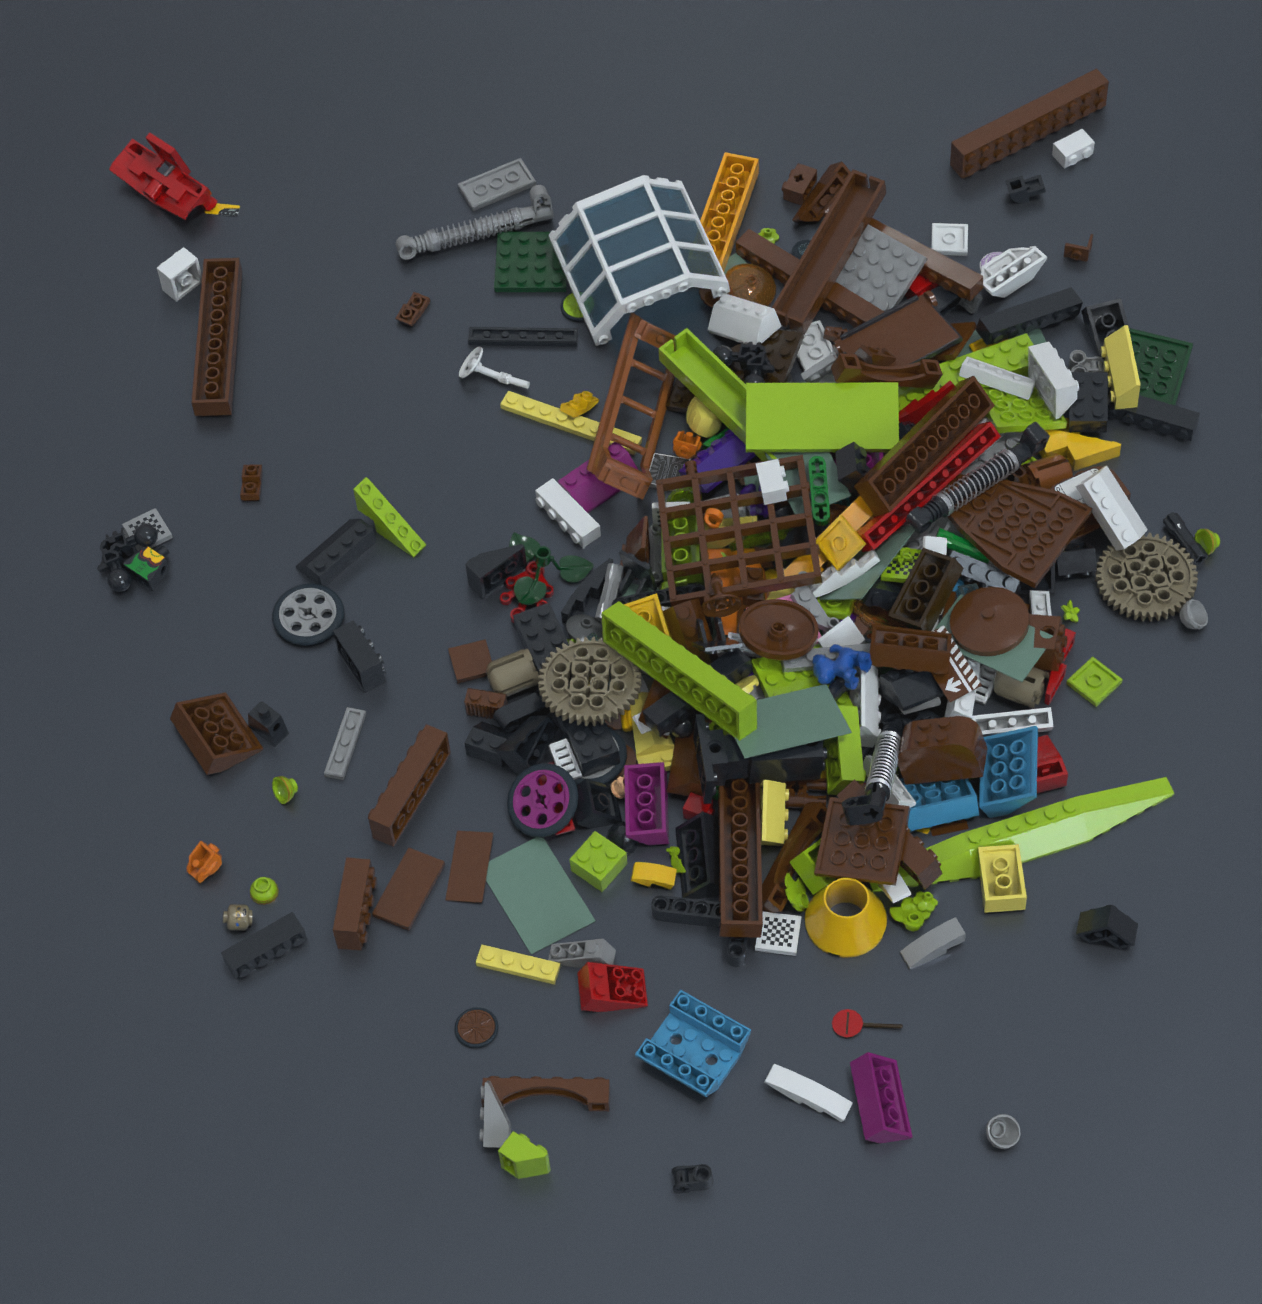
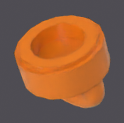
(713, 518)

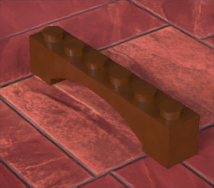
(921, 374)
(806, 829)
(590, 1092)

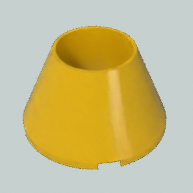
(845, 934)

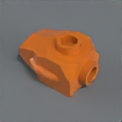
(686, 445)
(204, 861)

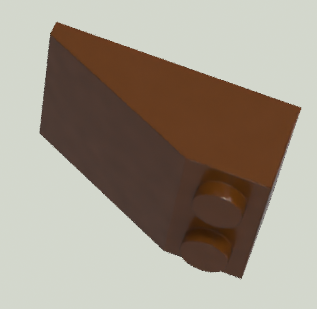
(638, 542)

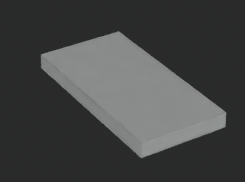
(496, 184)

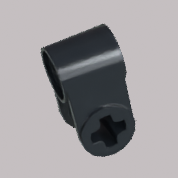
(690, 1178)

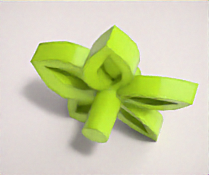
(903, 555)
(1070, 612)

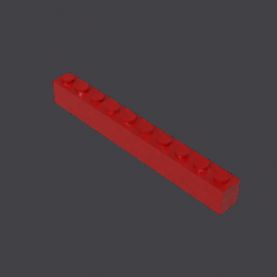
(960, 457)

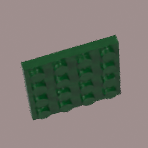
(527, 264)
(1160, 364)

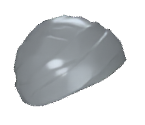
(1193, 615)
(1003, 1131)

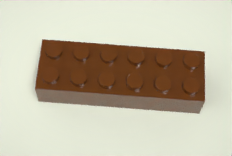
(409, 785)
(915, 858)

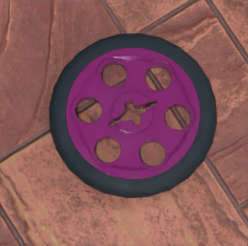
(555, 821)

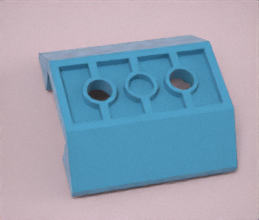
(703, 1035)

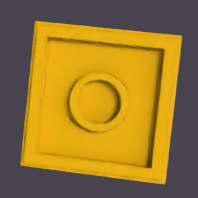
(840, 543)

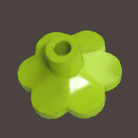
(769, 234)
(925, 901)

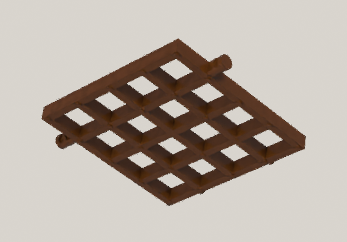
(737, 530)

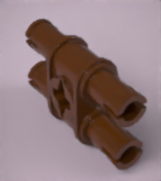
(802, 797)

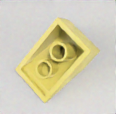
(1002, 878)

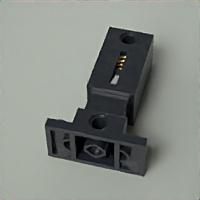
(722, 760)

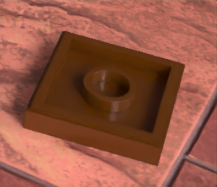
(470, 660)

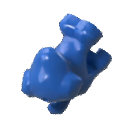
(826, 669)

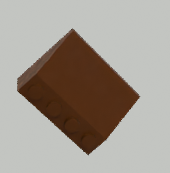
(215, 732)

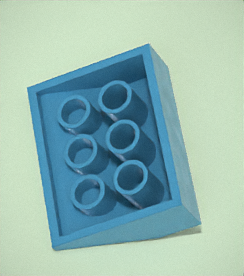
(1009, 771)
(941, 803)

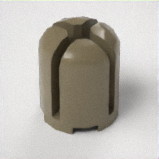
(512, 673)
(1026, 692)

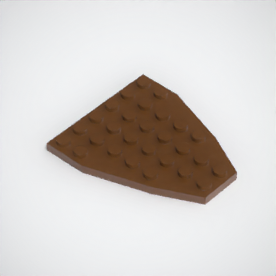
(1019, 526)

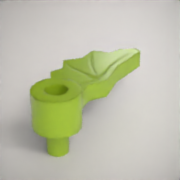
(675, 861)

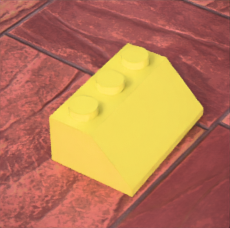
(773, 812)

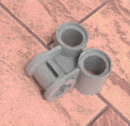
(1080, 363)

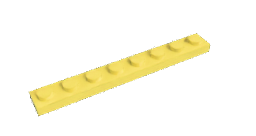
(554, 417)

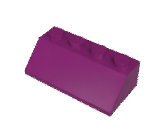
(589, 490)
(646, 803)
(880, 1098)

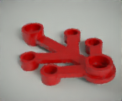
(532, 566)

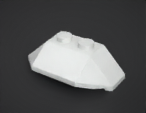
(1011, 270)

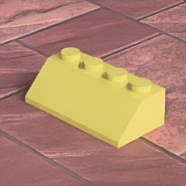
(1121, 369)

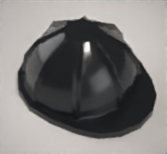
(617, 835)

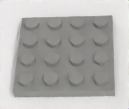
(880, 269)

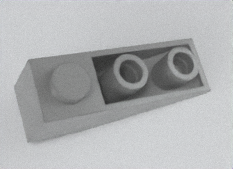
(580, 952)
(496, 1122)

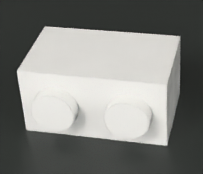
(1073, 148)
(771, 481)

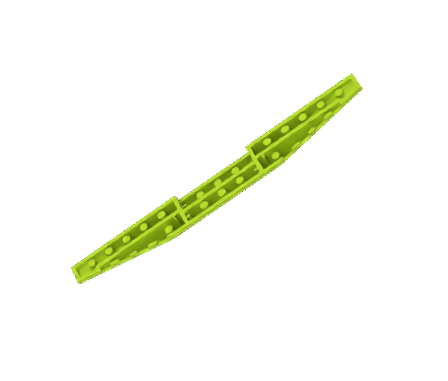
(1046, 828)

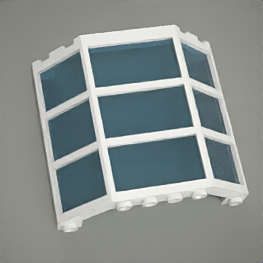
(633, 250)

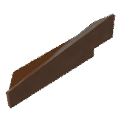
(823, 193)

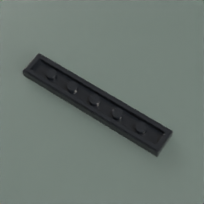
(523, 336)

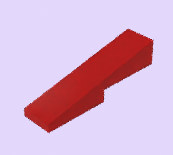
(1057, 677)

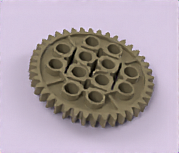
(1161, 556)
(556, 673)

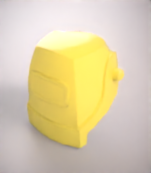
(702, 420)

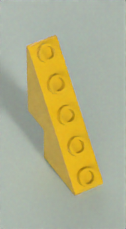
(1079, 449)

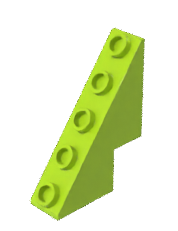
(386, 518)

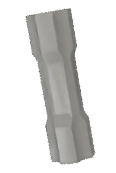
(610, 590)

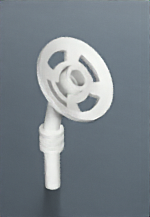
(474, 364)

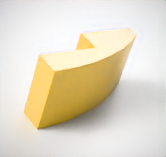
(580, 404)
(650, 873)

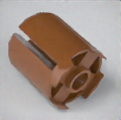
(1048, 471)

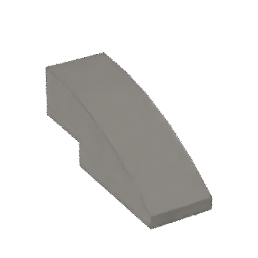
(933, 943)

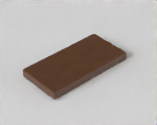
(408, 889)

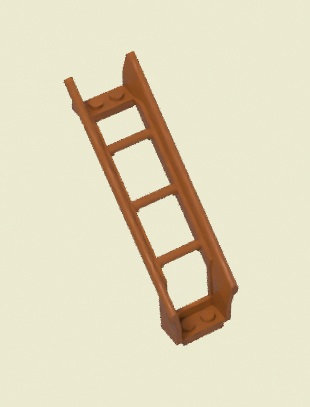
(600, 461)

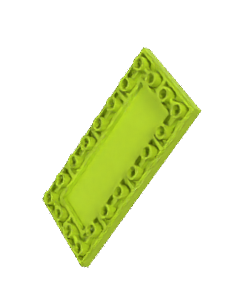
(821, 416)

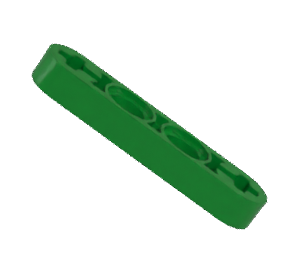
(819, 491)

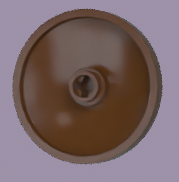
(989, 621)
(778, 629)

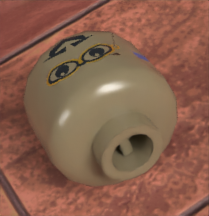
(237, 917)

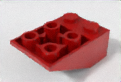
(1050, 766)
(611, 987)

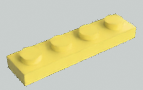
(518, 964)

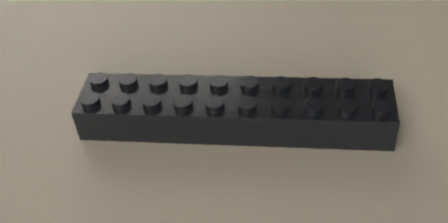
(590, 744)

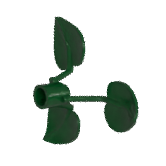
(530, 590)

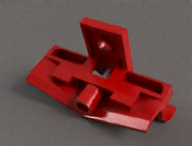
(173, 190)

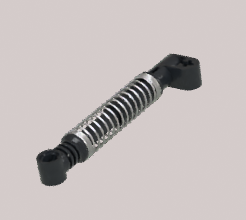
(1008, 460)
(880, 775)

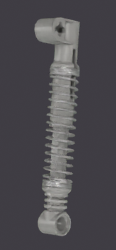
(512, 219)

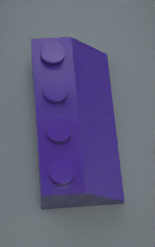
(722, 453)

